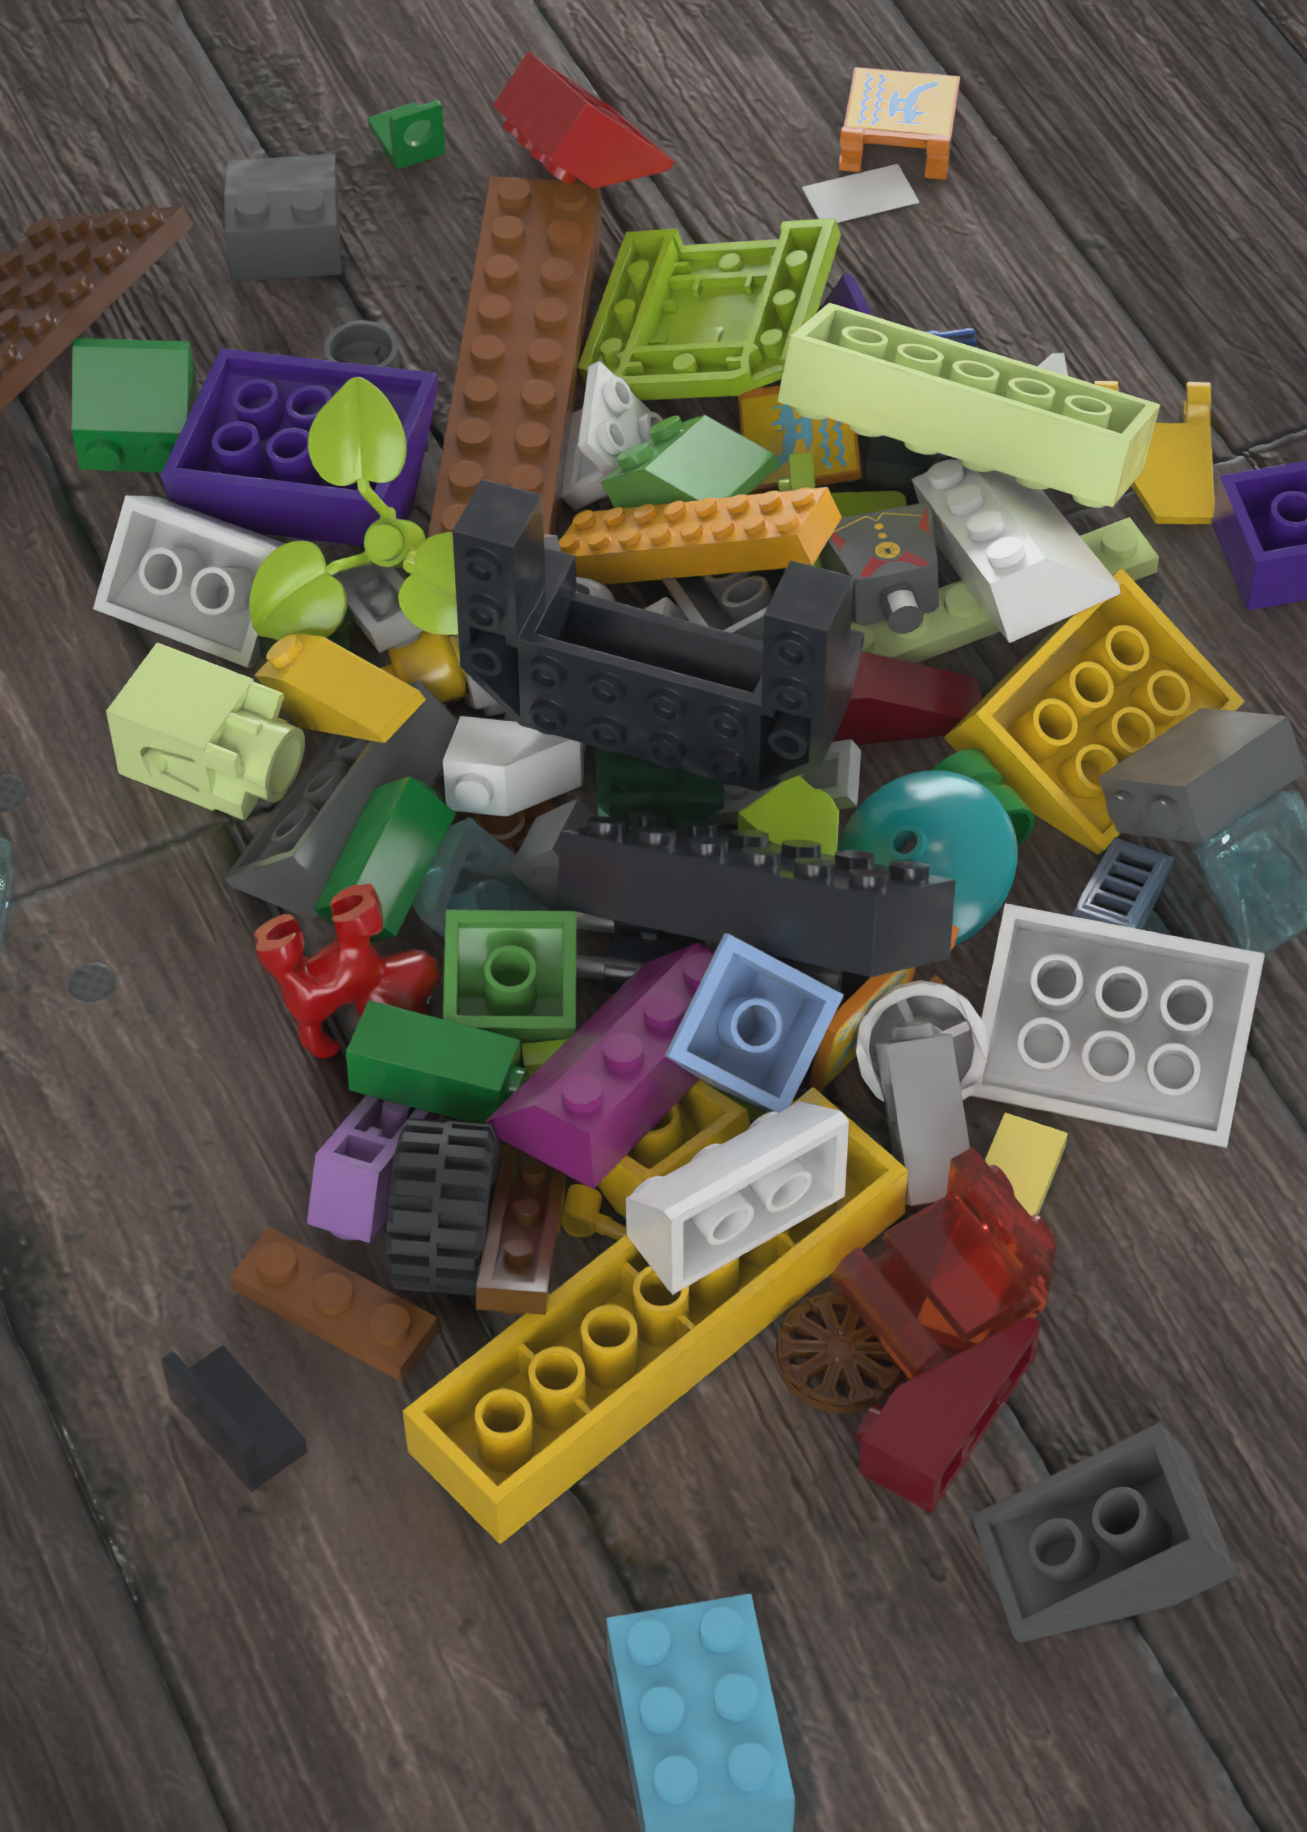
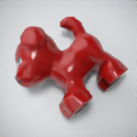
(343, 970)

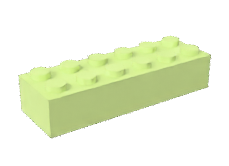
(968, 405)

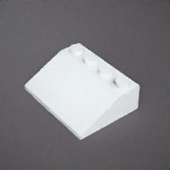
(1117, 1024)

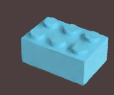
(700, 1719)

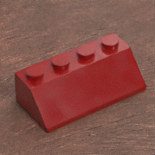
(574, 129)

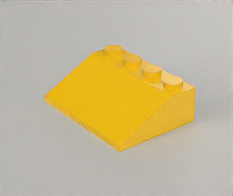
(1088, 702)

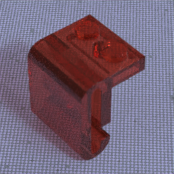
(952, 1270)

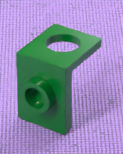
(408, 134)

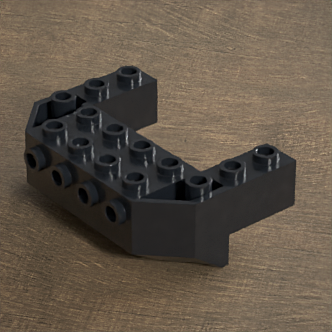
(643, 678)

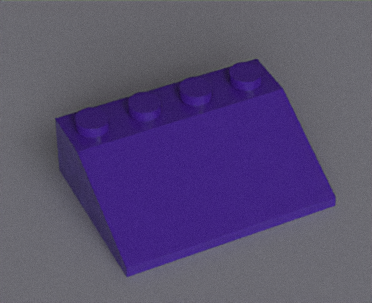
(249, 451)

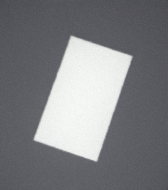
(861, 194)

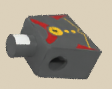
(891, 565)

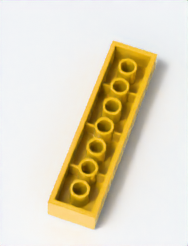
(621, 1349)

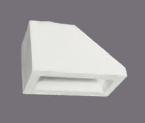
(507, 767)

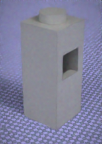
(923, 1107)

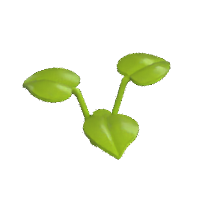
(295, 592)

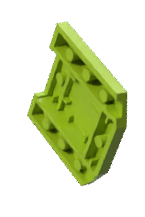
(708, 313)

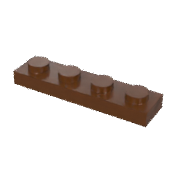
(521, 1235)

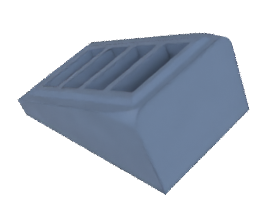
(1103, 879)

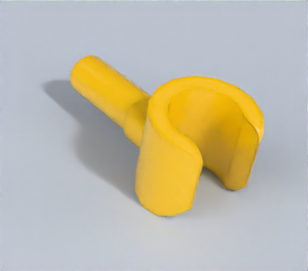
(582, 1214)

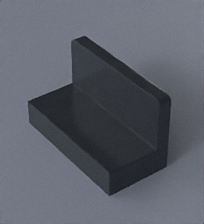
(234, 1415)

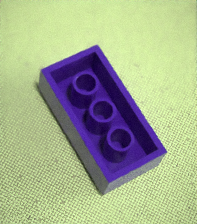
(1264, 532)

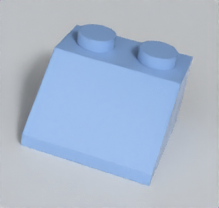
(753, 1026)

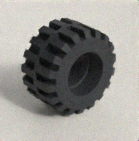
(440, 1205)

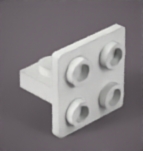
(600, 432)

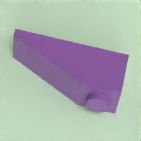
(356, 1169)

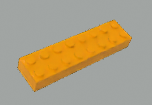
(702, 536)

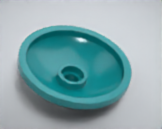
(958, 834)

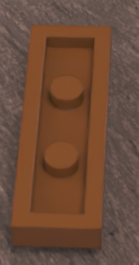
(335, 1304)

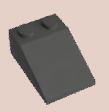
(282, 217)
(1104, 1539)

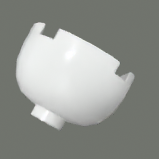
(917, 1004)

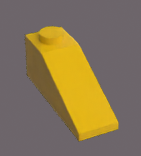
(336, 689)

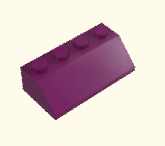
(609, 1076)

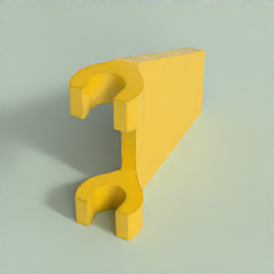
(1179, 465)

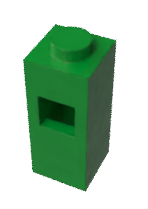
(390, 849)
(432, 1063)

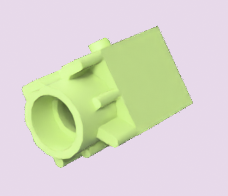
(204, 733)

